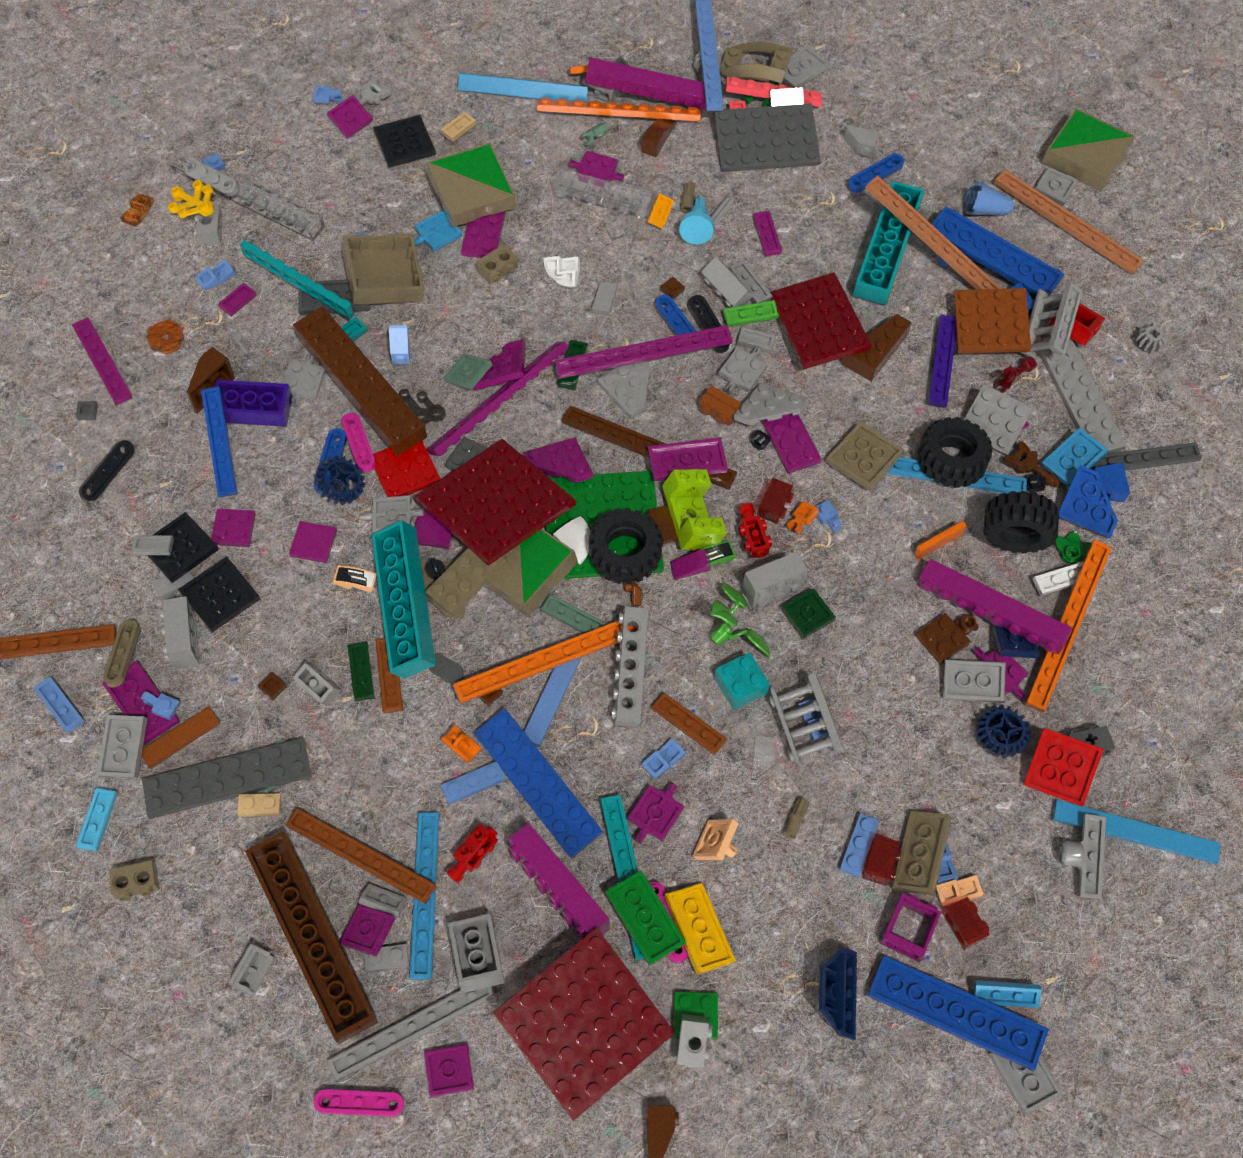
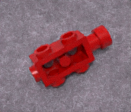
(756, 543)
(472, 849)

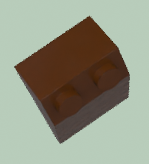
(210, 367)

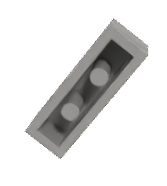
(726, 283)

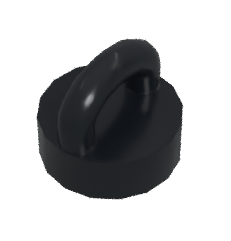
(762, 438)
(1037, 483)
(435, 568)

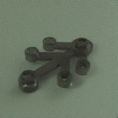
(429, 412)

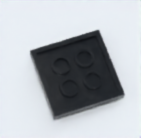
(404, 141)
(189, 548)
(219, 594)

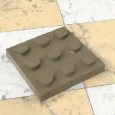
(865, 456)

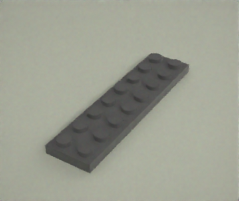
(226, 778)

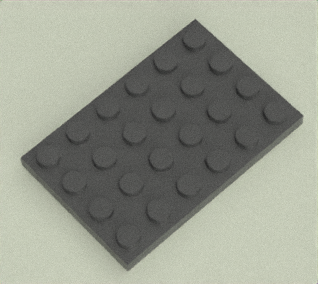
(767, 137)

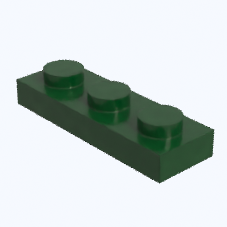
(575, 348)
(361, 671)

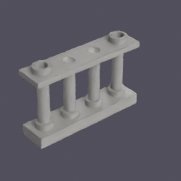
(1063, 324)
(826, 722)

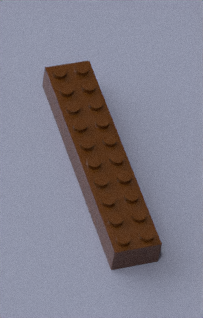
(360, 381)
(311, 938)

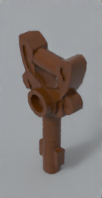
(1029, 464)

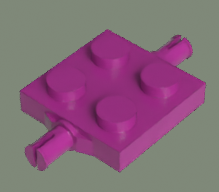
(598, 166)
(1013, 671)
(656, 813)

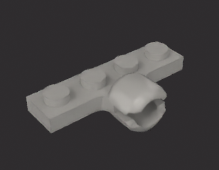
(1087, 856)

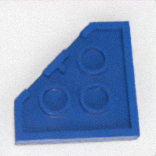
(1088, 504)

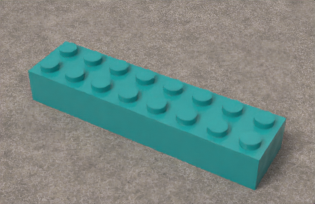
(886, 249)
(403, 600)

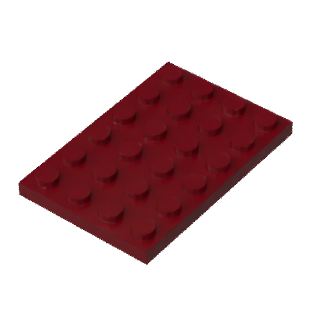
(820, 321)

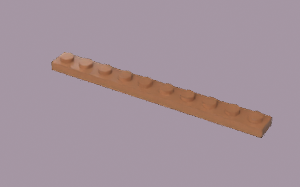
(1069, 222)
(930, 235)

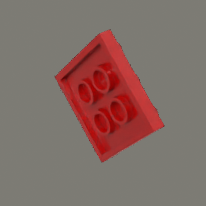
(407, 472)
(1063, 766)

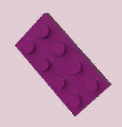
(483, 235)
(792, 442)
(687, 455)
(129, 701)

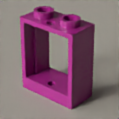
(901, 945)

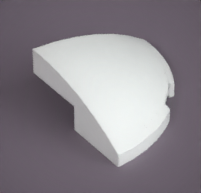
(563, 270)
(576, 536)

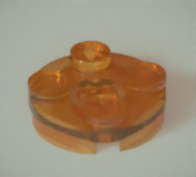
(162, 329)

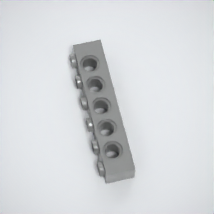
(637, 618)

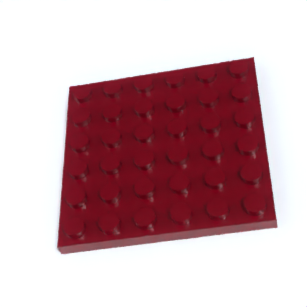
(495, 501)
(583, 1023)

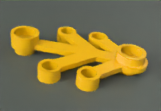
(203, 207)

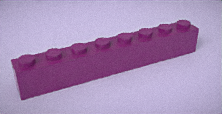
(645, 83)
(995, 606)

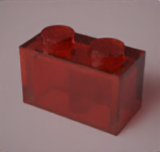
(775, 501)
(881, 860)
(966, 923)

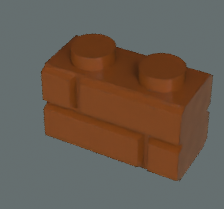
(719, 405)

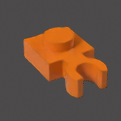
(803, 515)

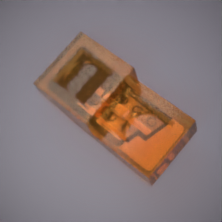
(138, 210)

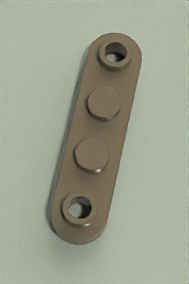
(121, 653)

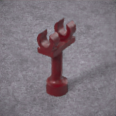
(1010, 374)

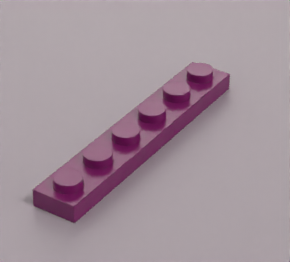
(102, 361)

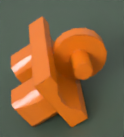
(461, 744)

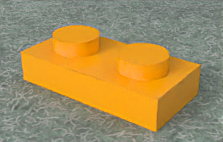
(660, 211)

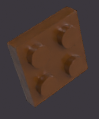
(942, 638)

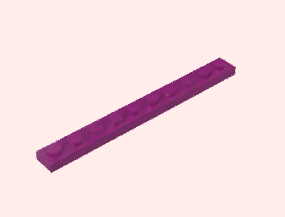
(643, 351)
(493, 402)

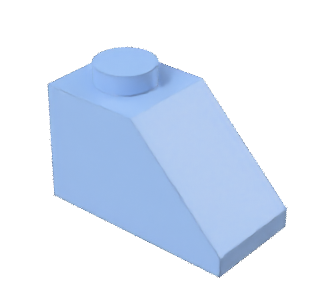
(399, 344)

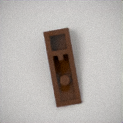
(656, 136)
(660, 1129)

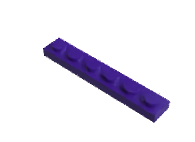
(943, 361)

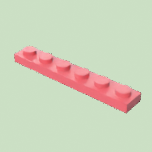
(759, 89)

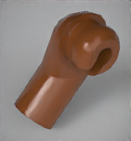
(636, 593)

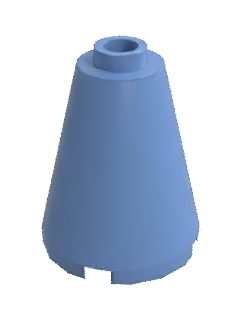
(987, 201)

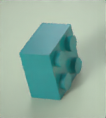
(741, 681)

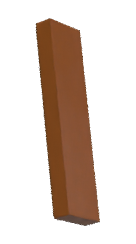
(389, 683)
(689, 723)
(179, 737)

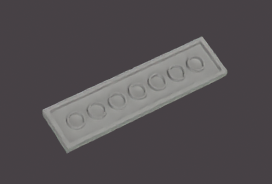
(1082, 396)

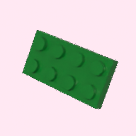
(645, 918)

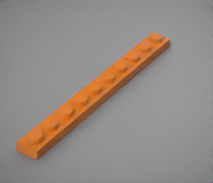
(613, 109)
(1072, 616)
(538, 662)

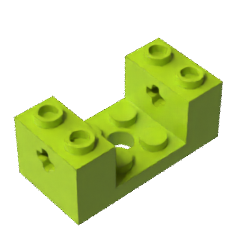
(685, 495)

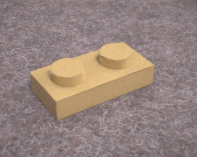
(458, 127)
(259, 805)

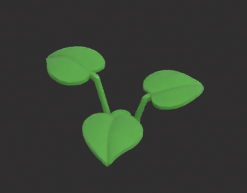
(724, 630)

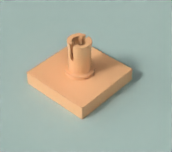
(716, 840)

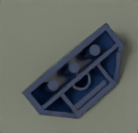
(838, 992)

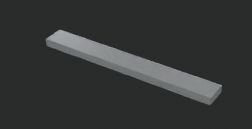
(407, 1031)

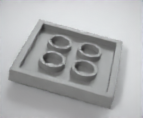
(999, 417)

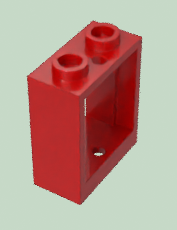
(1085, 325)

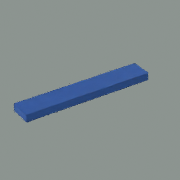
(219, 442)

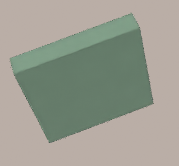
(467, 371)

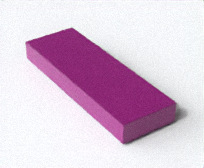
(767, 233)

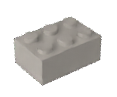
(774, 580)
(179, 633)
(476, 953)

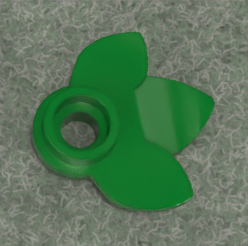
(1072, 545)

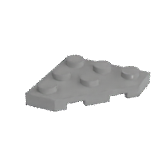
(627, 387)
(769, 404)

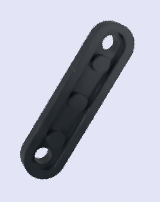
(705, 317)
(106, 470)

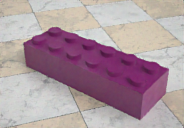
(557, 882)

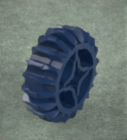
(336, 489)
(1016, 728)

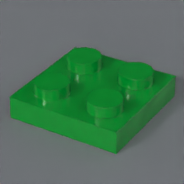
(697, 1005)

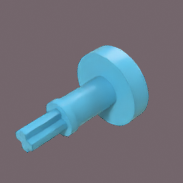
(696, 225)

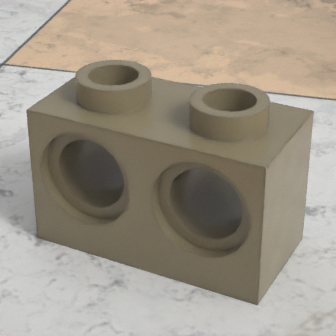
(497, 264)
(134, 875)

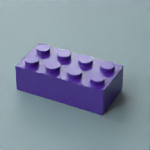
(255, 402)

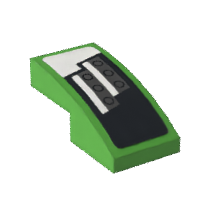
(720, 553)

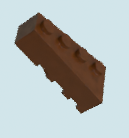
(884, 343)

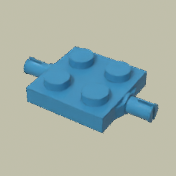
(436, 231)

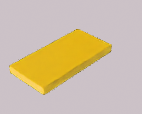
(700, 928)

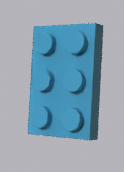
(1073, 452)

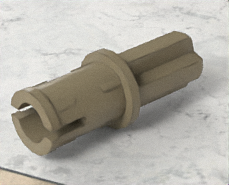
(688, 197)
(796, 818)

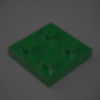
(808, 613)

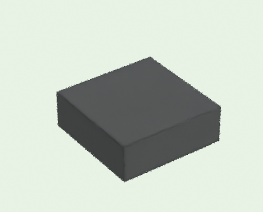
(86, 410)

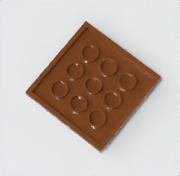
(992, 320)

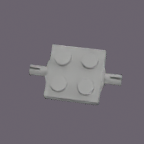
(742, 369)
(303, 379)
(389, 511)

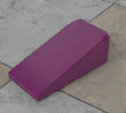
(691, 564)

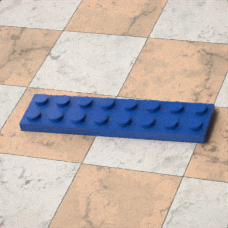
(997, 253)
(538, 783)
(959, 1013)

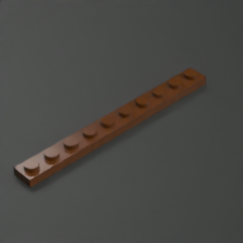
(628, 439)

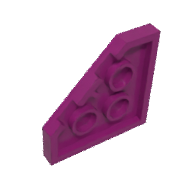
(506, 366)
(561, 459)

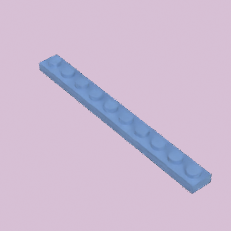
(709, 55)

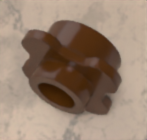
(969, 619)

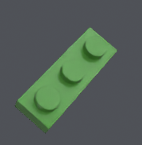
(750, 313)

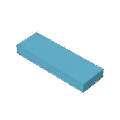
(96, 819)

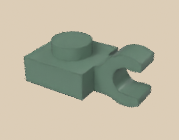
(597, 130)

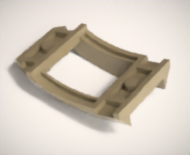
(775, 72)

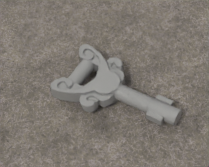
(371, 97)

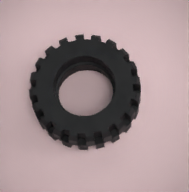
(950, 469)
(1021, 522)
(625, 567)

